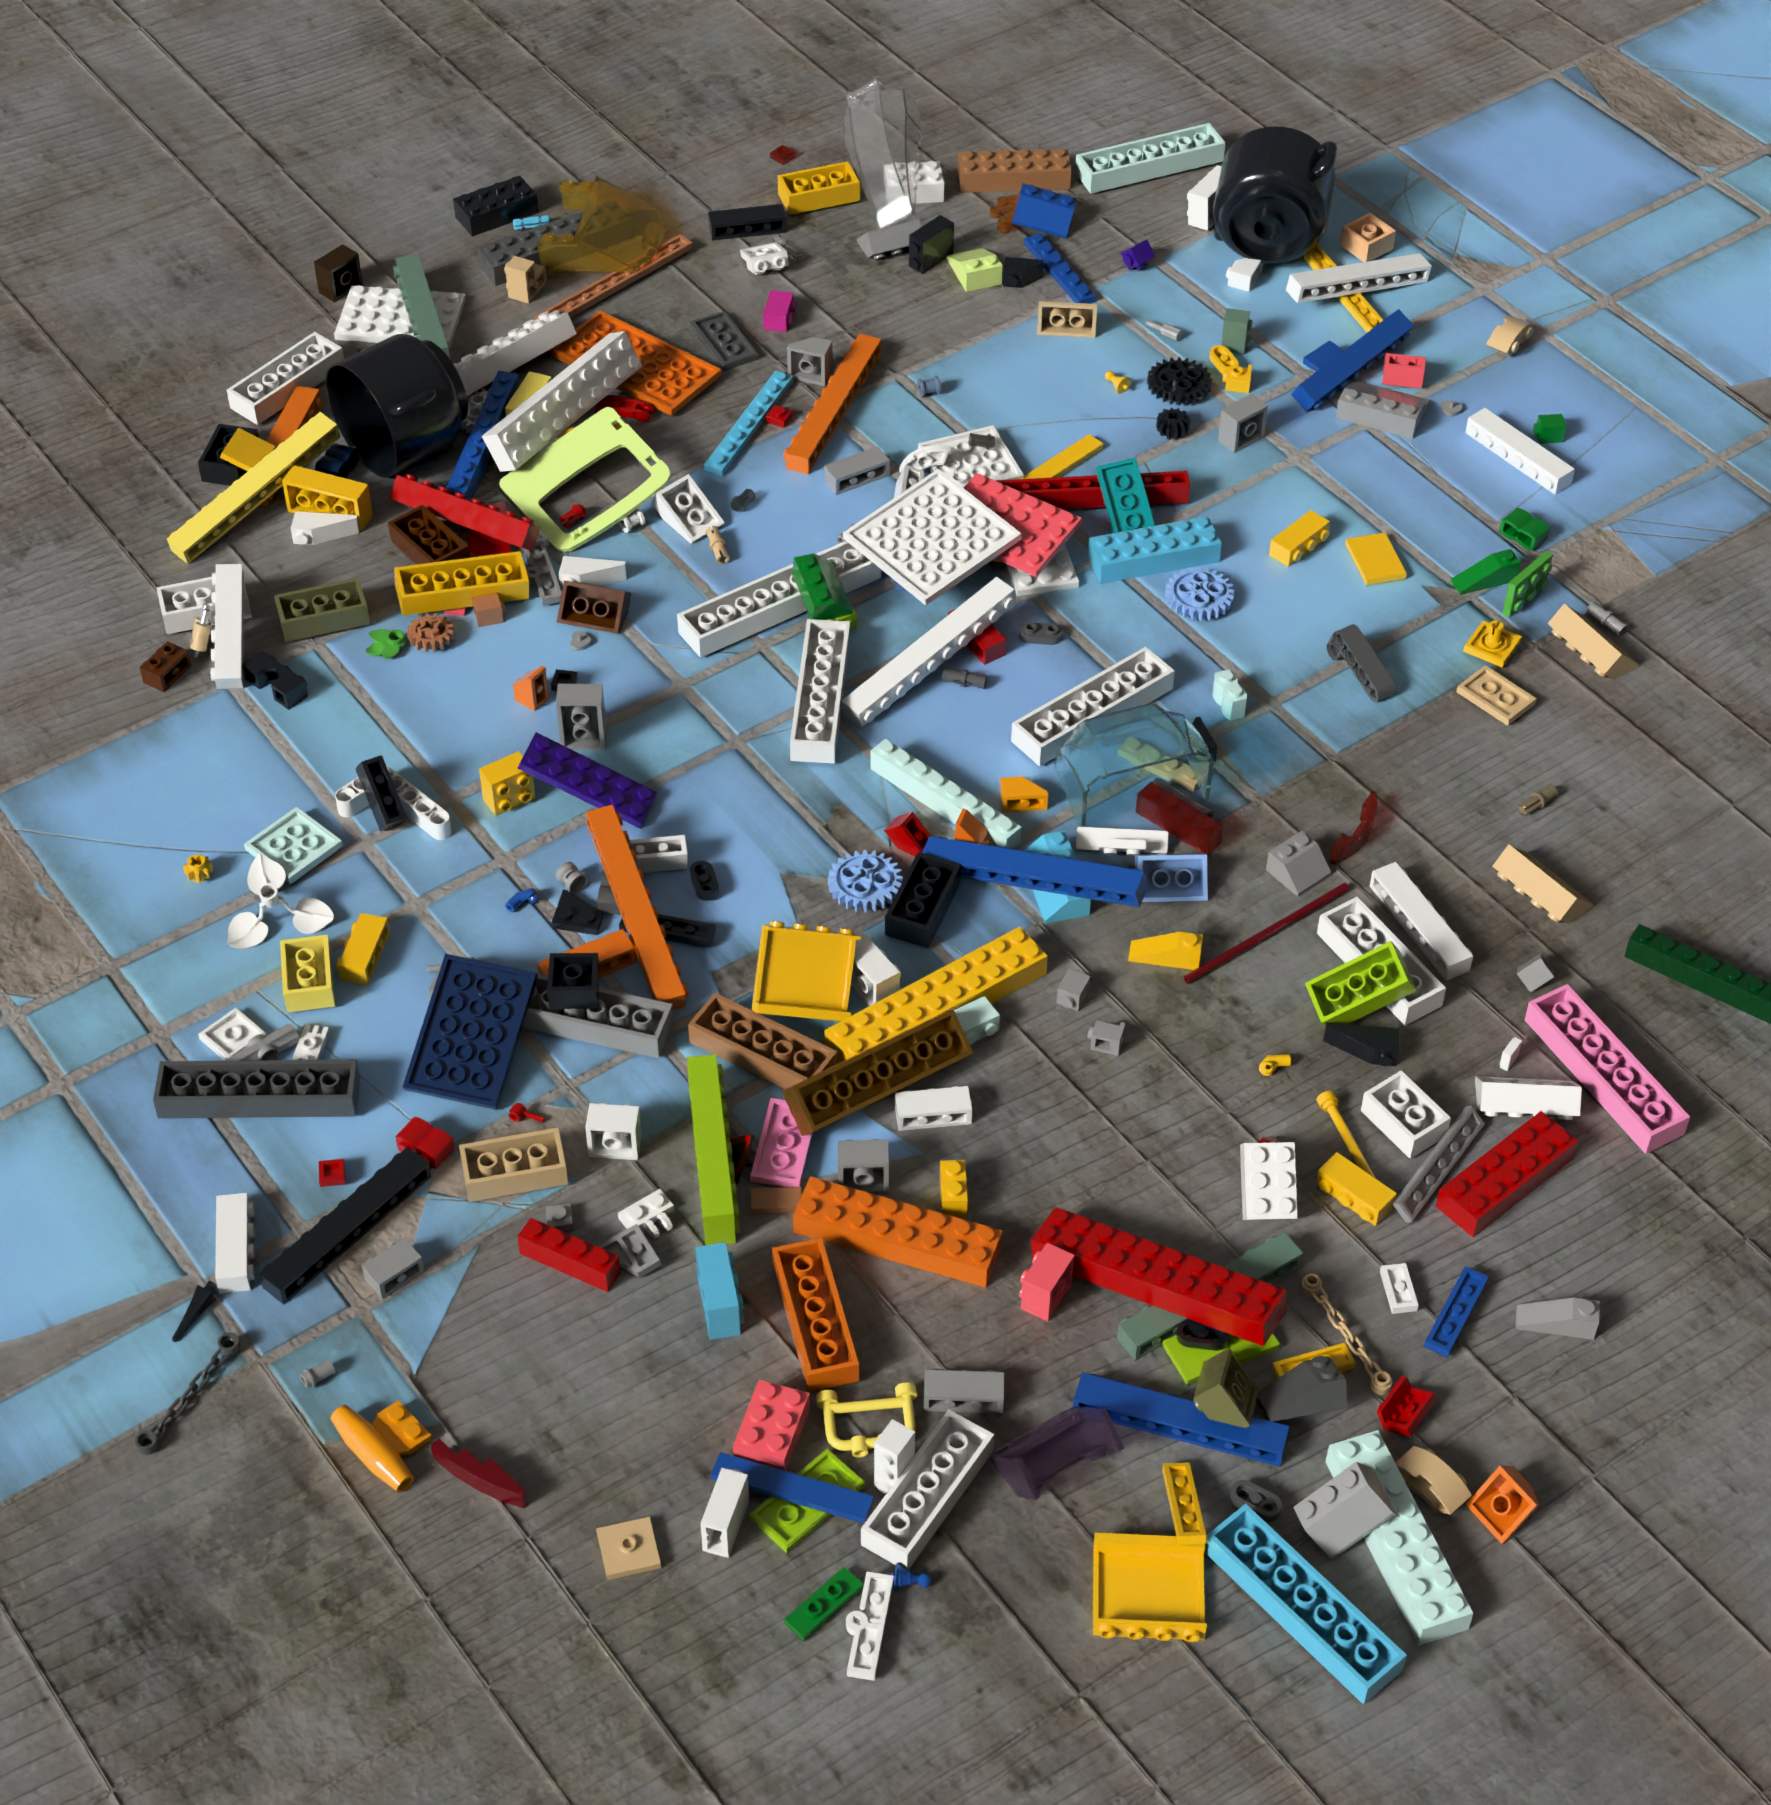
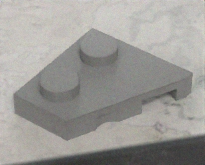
(633, 1251)

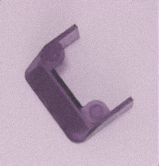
(1054, 1446)

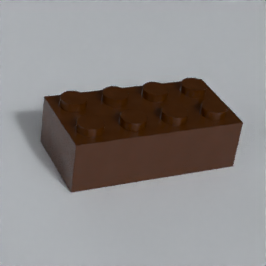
(426, 538)

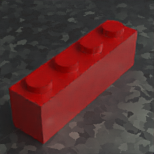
(569, 1254)

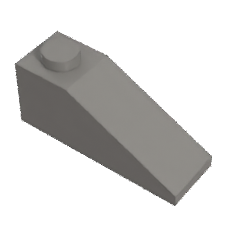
(1560, 1317)

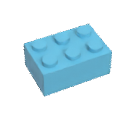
(719, 1290)

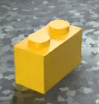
(953, 1188)

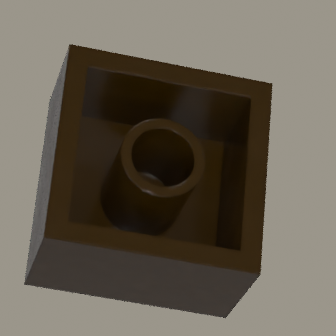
(338, 272)

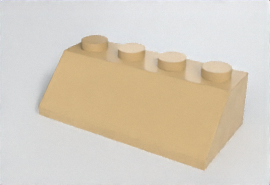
(1591, 643)
(1541, 885)

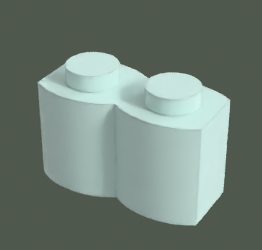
(1229, 694)

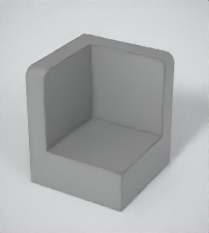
(1535, 972)

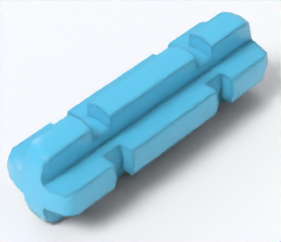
(530, 222)

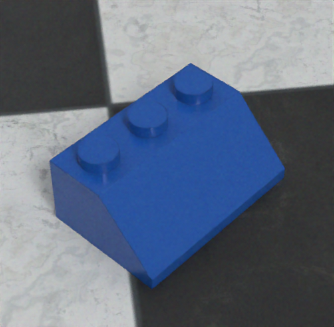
(1044, 210)

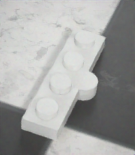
(869, 1625)

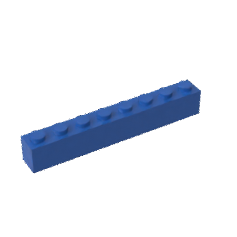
(1352, 360)
(476, 453)
(1180, 1419)

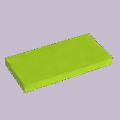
(1190, 1360)
(791, 1523)

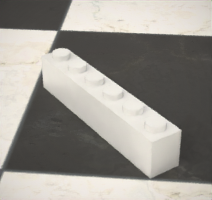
(1520, 451)
(228, 626)
(1421, 921)

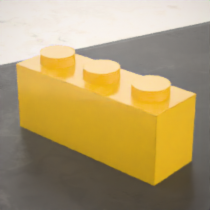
(1299, 538)
(363, 949)
(1356, 1189)

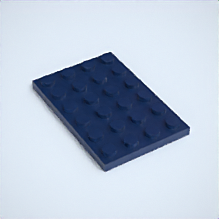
(470, 1031)

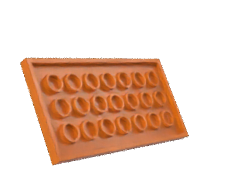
(667, 373)

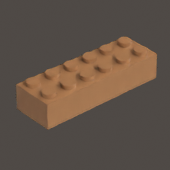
(1010, 169)
(758, 1043)

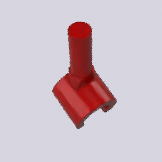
(519, 1111)

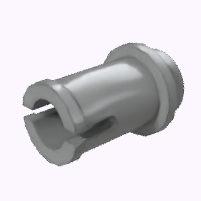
(316, 1374)

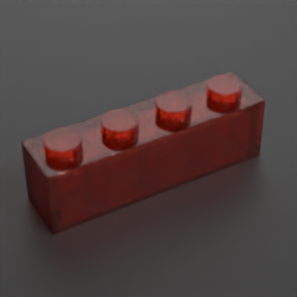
(1179, 818)

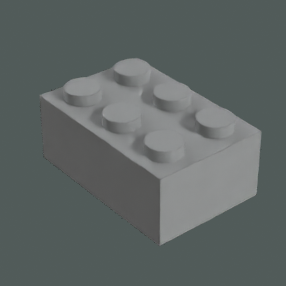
(581, 716)

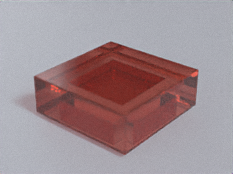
(782, 154)

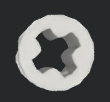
(632, 520)

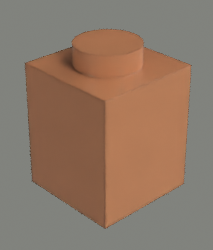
(488, 609)

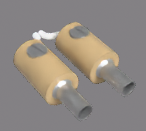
(201, 631)

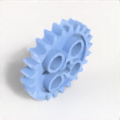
(1199, 593)
(864, 880)

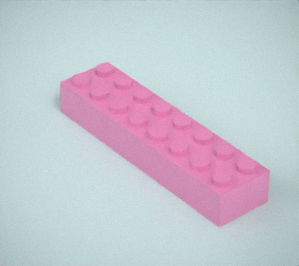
(1607, 1068)

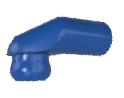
(528, 894)

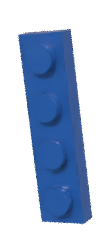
(1456, 1311)

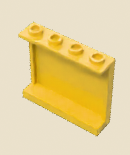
(804, 971)
(1148, 1587)

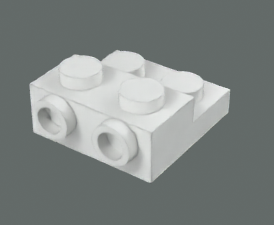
(765, 257)

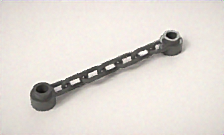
(149, 1436)

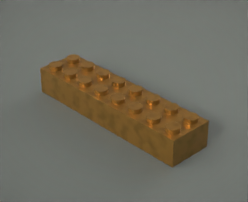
(877, 1072)

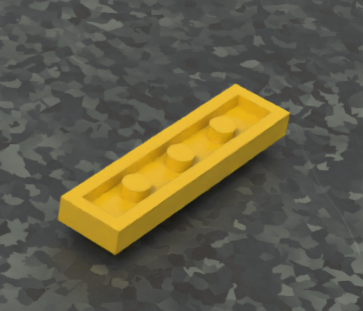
(1184, 1503)

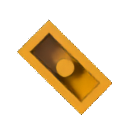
(1021, 795)

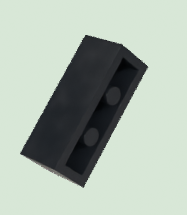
(381, 793)

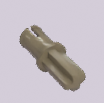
(1538, 799)

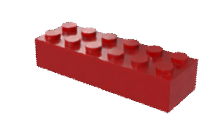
(1506, 1174)

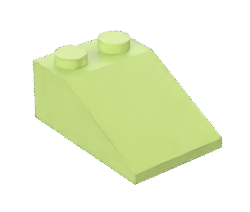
(976, 269)

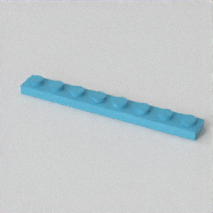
(748, 423)

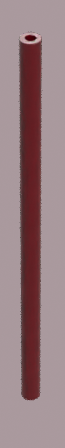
(1266, 933)

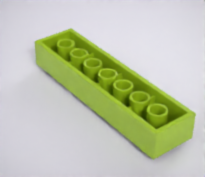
(713, 1150)

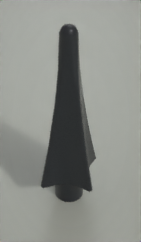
(200, 1302)

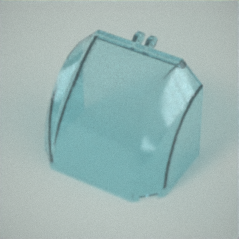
(1126, 743)

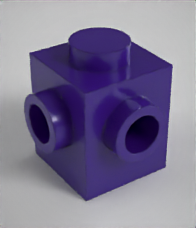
(1138, 255)

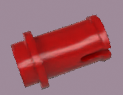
(576, 513)

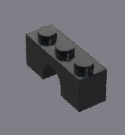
(286, 685)

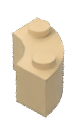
(1509, 335)
(1433, 1480)

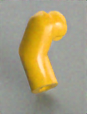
(1272, 1062)

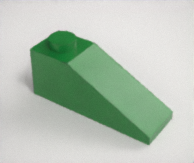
(1489, 572)

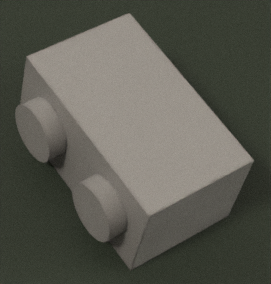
(393, 1268)

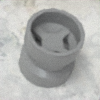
(571, 877)

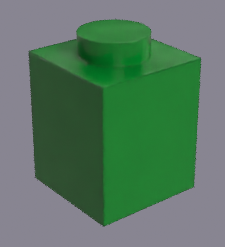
(1550, 428)

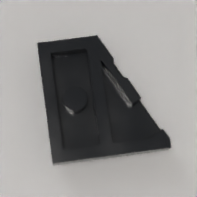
(576, 915)

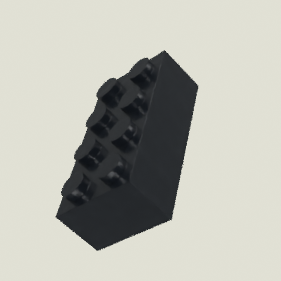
(495, 205)
(923, 899)

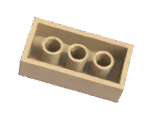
(513, 1164)

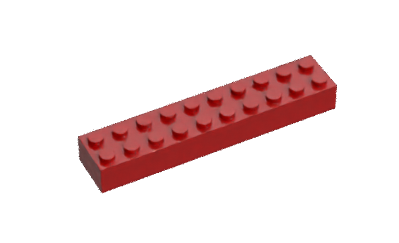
(1165, 1277)

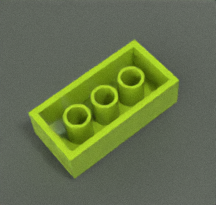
(1361, 985)

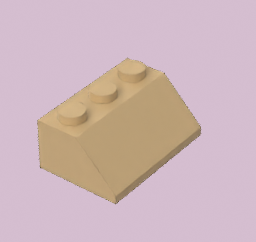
(1067, 319)

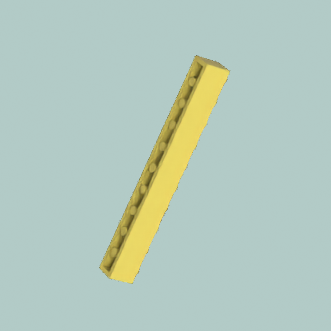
(252, 488)

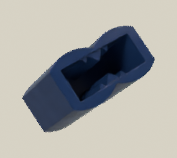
(338, 460)

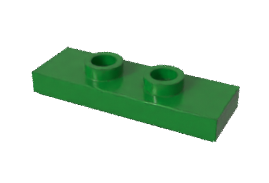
(823, 1603)

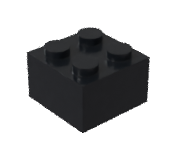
(573, 981)

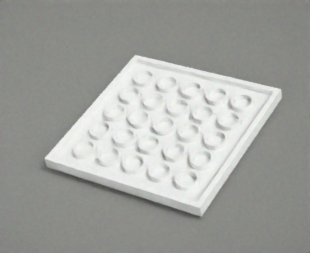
(932, 536)

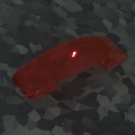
(1348, 846)

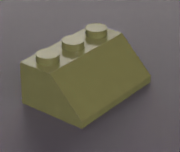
(1226, 1390)

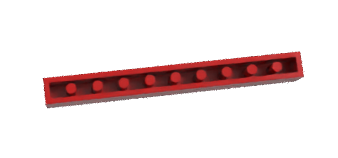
(1085, 491)

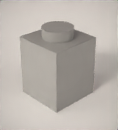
(1073, 989)

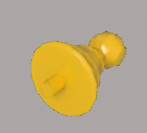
(1120, 383)

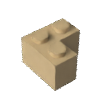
(524, 279)

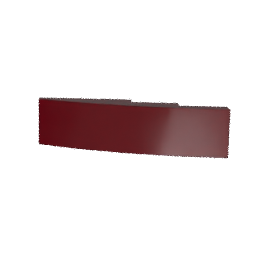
(484, 1477)

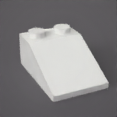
(686, 509)

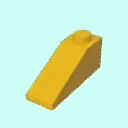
(1168, 950)

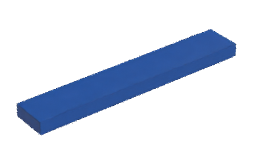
(798, 1489)

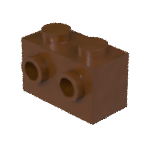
(165, 666)

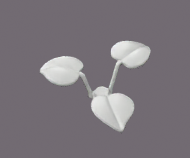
(264, 880)

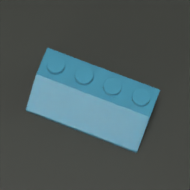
(1056, 906)

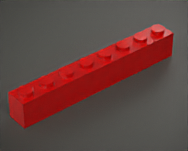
(466, 513)

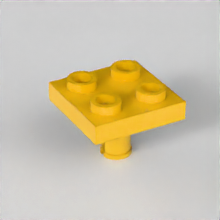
(1492, 643)

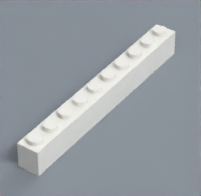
(928, 652)

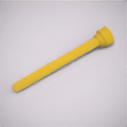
(1328, 1102)

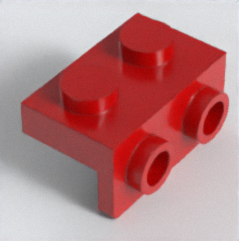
(1405, 1408)

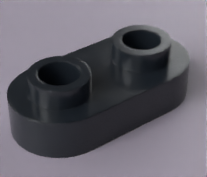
(704, 880)
(1201, 1335)

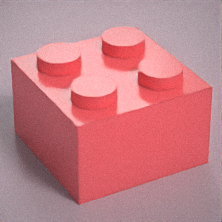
(1046, 1281)

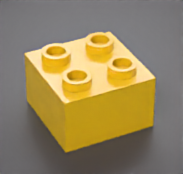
(505, 784)

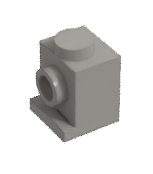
(1106, 1037)

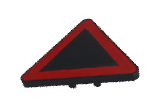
(741, 1149)

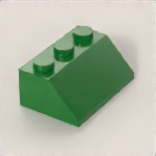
(820, 587)

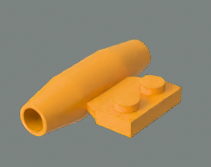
(383, 1441)

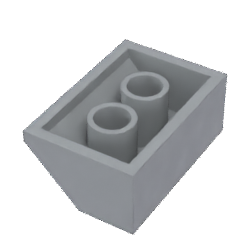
(887, 239)
(1345, 1509)

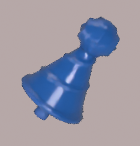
(904, 1577)

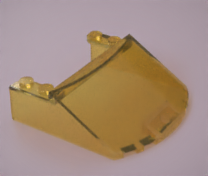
(613, 233)

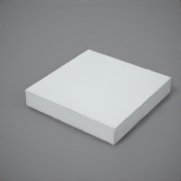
(230, 1034)

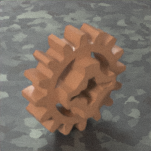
(430, 632)

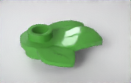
(386, 643)

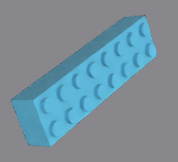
(1305, 1604)

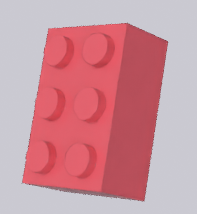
(772, 1425)

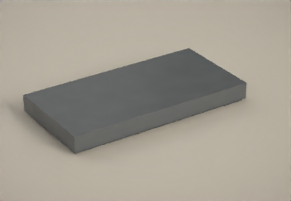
(724, 340)

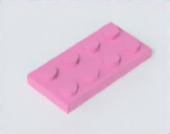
(781, 1149)

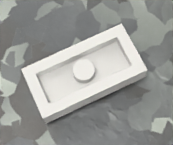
(1399, 1288)

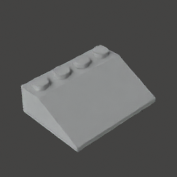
(1381, 408)

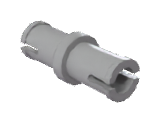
(1606, 618)

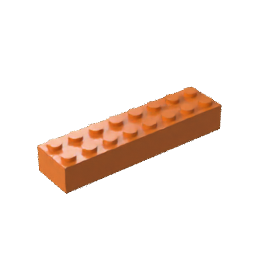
(897, 1231)

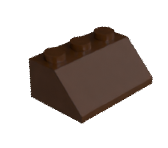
(593, 607)

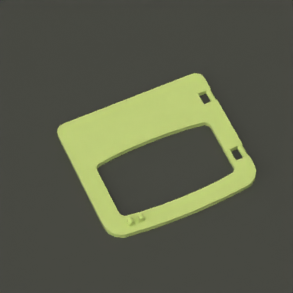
(569, 457)

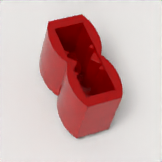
(426, 1141)

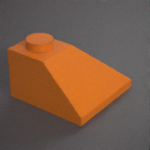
(1503, 1502)

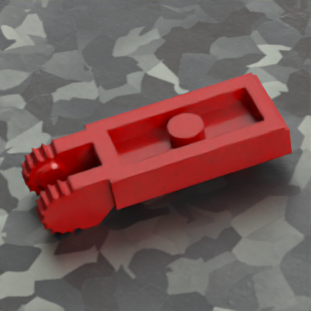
(627, 407)

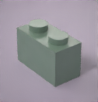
(1236, 329)

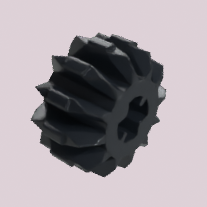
(1173, 423)

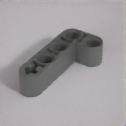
(1361, 658)

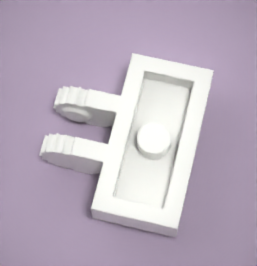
(648, 1211)

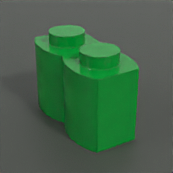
(1525, 529)

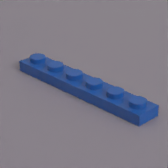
(1059, 269)

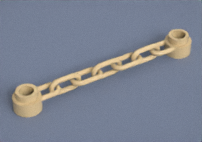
(1314, 1290)

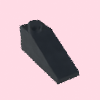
(1367, 1043)

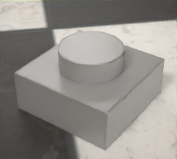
(560, 1217)

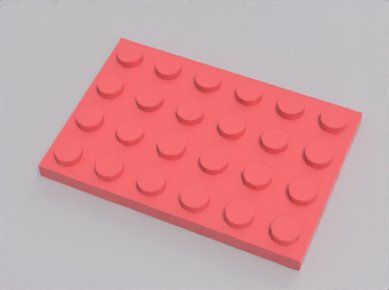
(1042, 525)

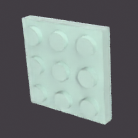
(295, 843)

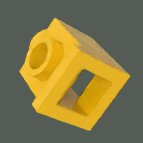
(1237, 378)

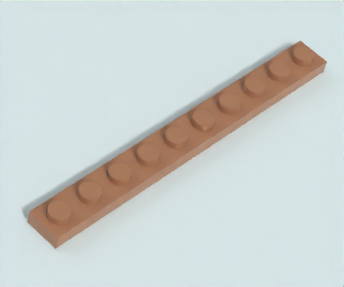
(618, 280)

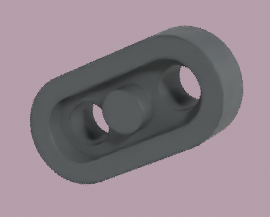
(1041, 633)
(1257, 1499)

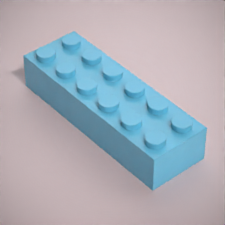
(1154, 549)

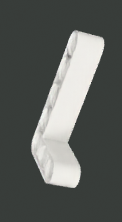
(417, 806)

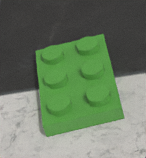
(1527, 584)

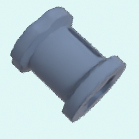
(929, 386)

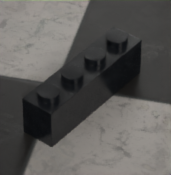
(747, 222)

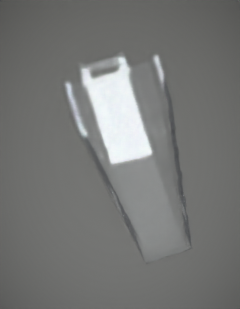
(883, 145)

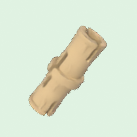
(717, 545)

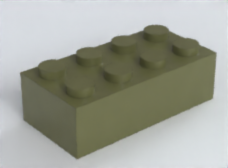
(322, 609)

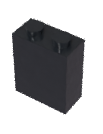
(931, 244)

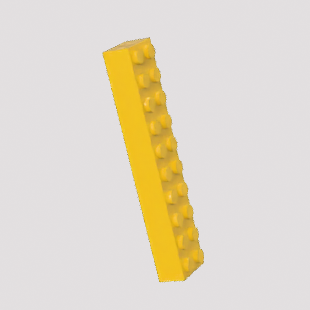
(987, 971)

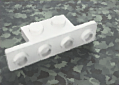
(1122, 840)

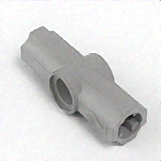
(269, 1046)

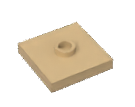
(628, 1548)

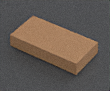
(774, 1200)

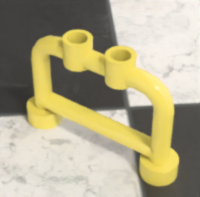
(828, 1402)

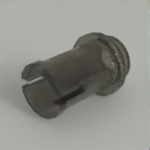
(981, 440)
(739, 502)

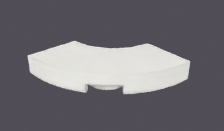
(926, 457)

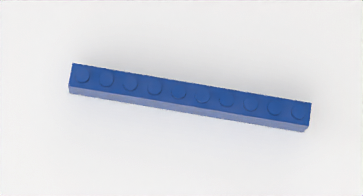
(1042, 871)

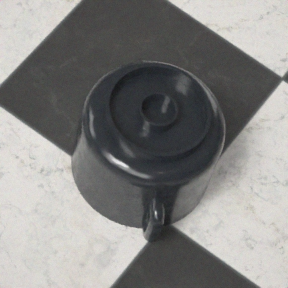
(1274, 194)
(397, 402)

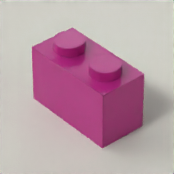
(779, 310)

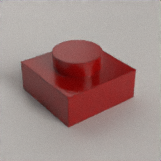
(779, 416)
(332, 1172)

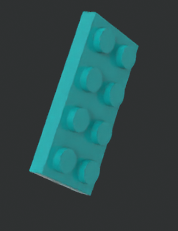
(1124, 495)

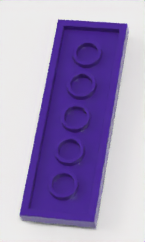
(587, 779)

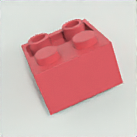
(1403, 370)

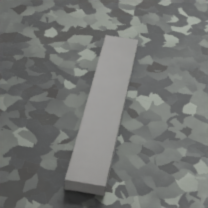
(1438, 1164)

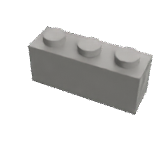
(856, 470)
(964, 1391)

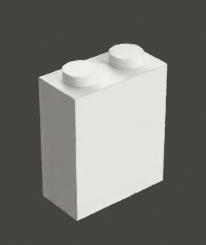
(725, 1512)

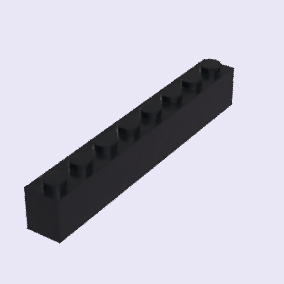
(344, 1225)

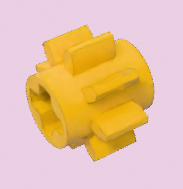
(198, 868)

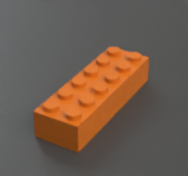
(815, 1315)

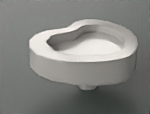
(1450, 408)
(580, 641)

